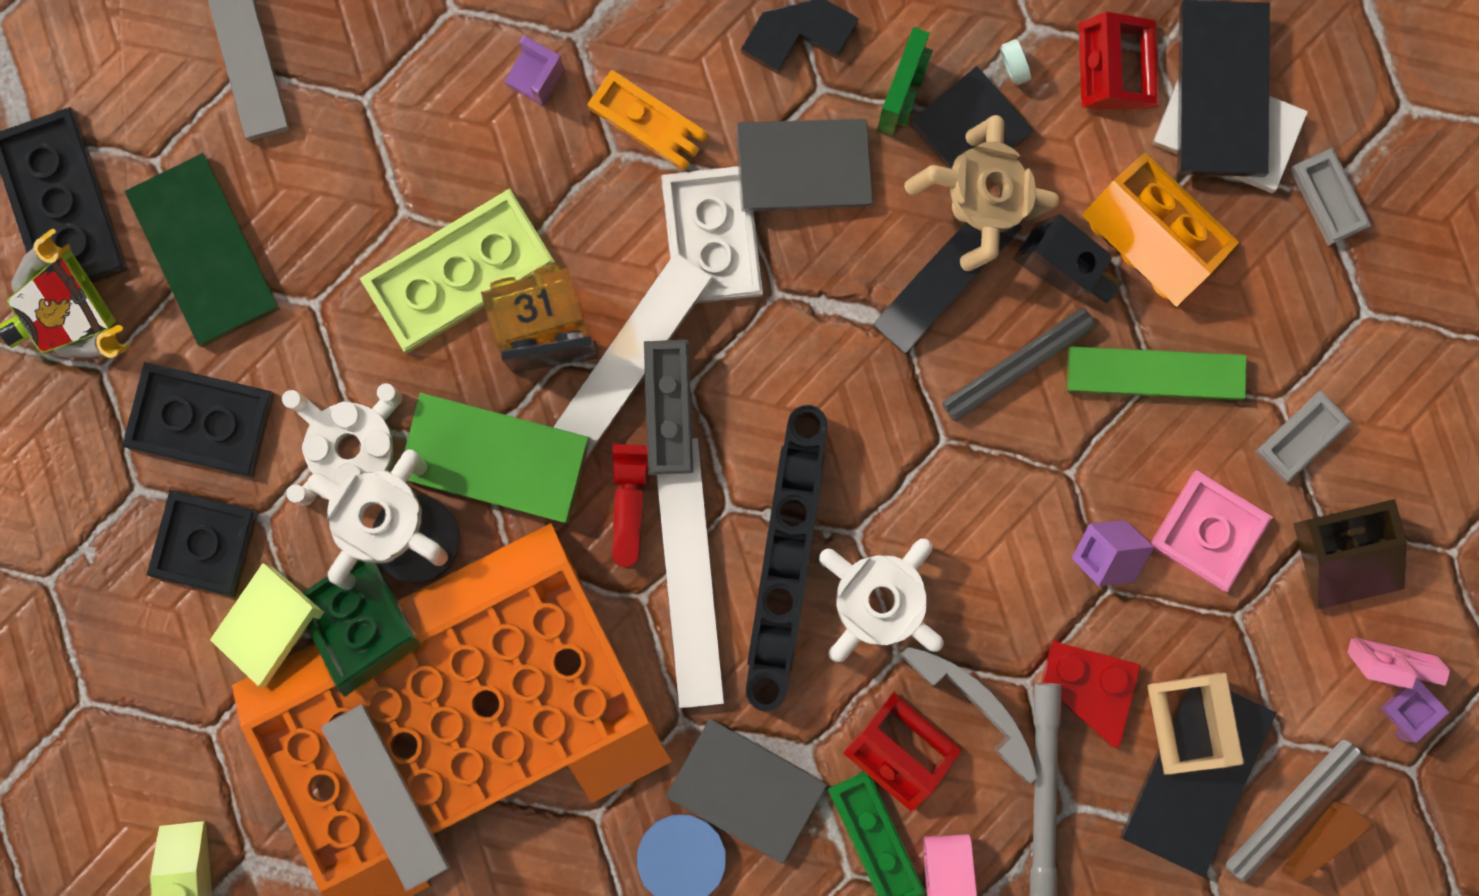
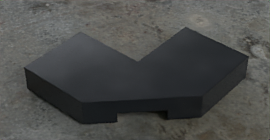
(813, 21)

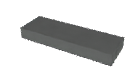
(668, 407)

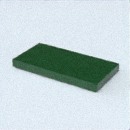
(202, 250)

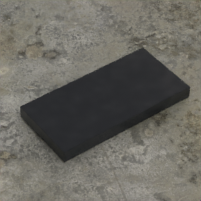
(1223, 88)
(57, 188)
(1189, 811)

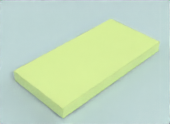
(444, 274)

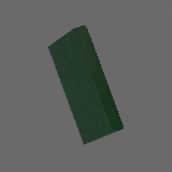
(360, 627)

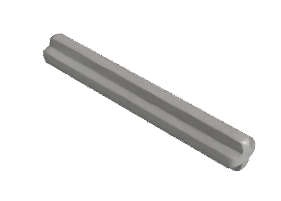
(1294, 810)

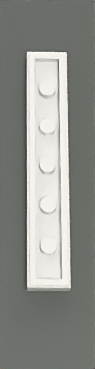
(623, 362)
(690, 587)

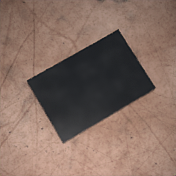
(198, 419)

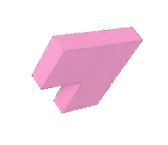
(1396, 664)

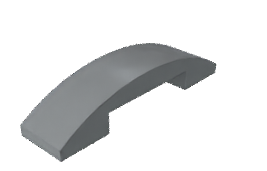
(1013, 746)

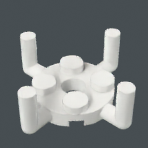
(335, 423)
(395, 534)
(853, 600)

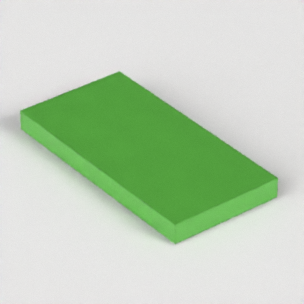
(497, 457)

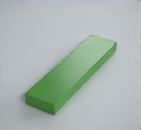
(1156, 373)

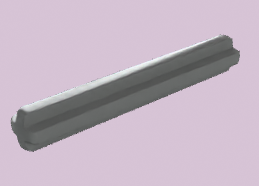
(1018, 364)

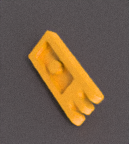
(646, 119)

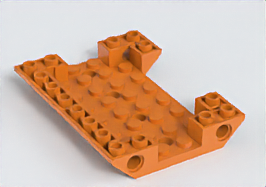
(477, 631)

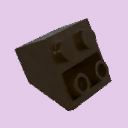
(1353, 553)

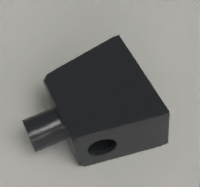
(1068, 259)

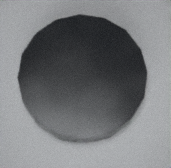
(437, 525)

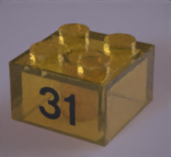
(534, 307)

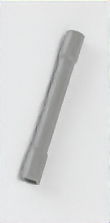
(1047, 722)

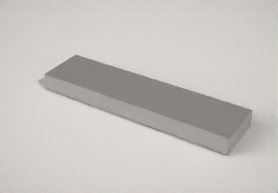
(249, 68)
(385, 797)

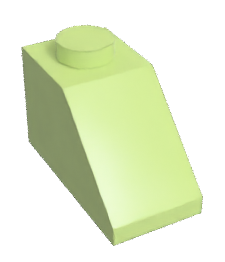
(181, 861)

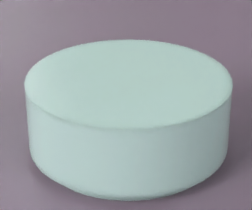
(1015, 62)

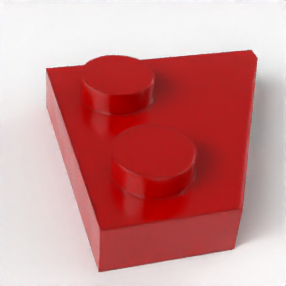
(1093, 687)

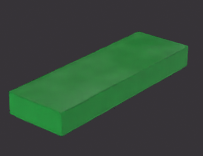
(875, 837)

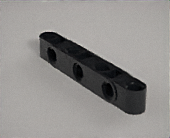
(786, 556)

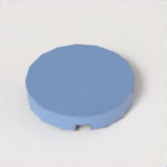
(681, 857)

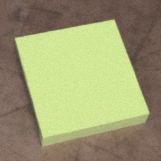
(264, 624)

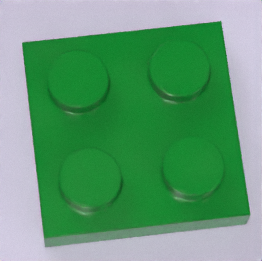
(909, 72)

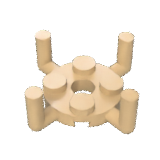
(972, 201)

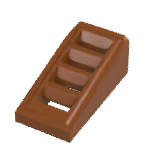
(1328, 837)

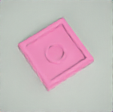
(1210, 531)

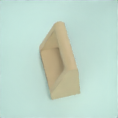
(1219, 719)

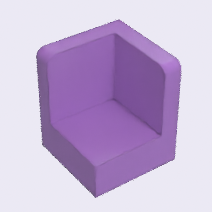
(535, 71)
(1112, 552)
(1413, 712)

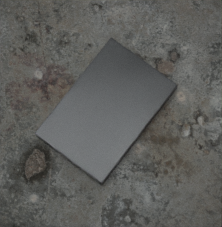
(803, 165)
(746, 790)

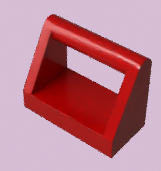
(1103, 62)
(891, 764)

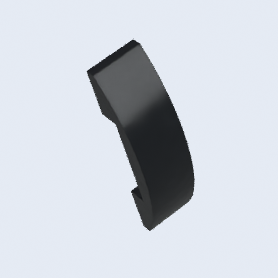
(934, 289)

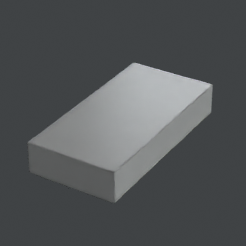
(1330, 197)
(1303, 436)

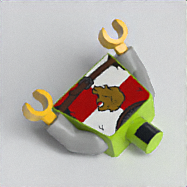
(59, 306)

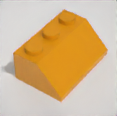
(1160, 229)

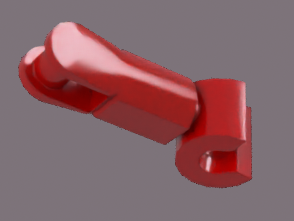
(630, 472)

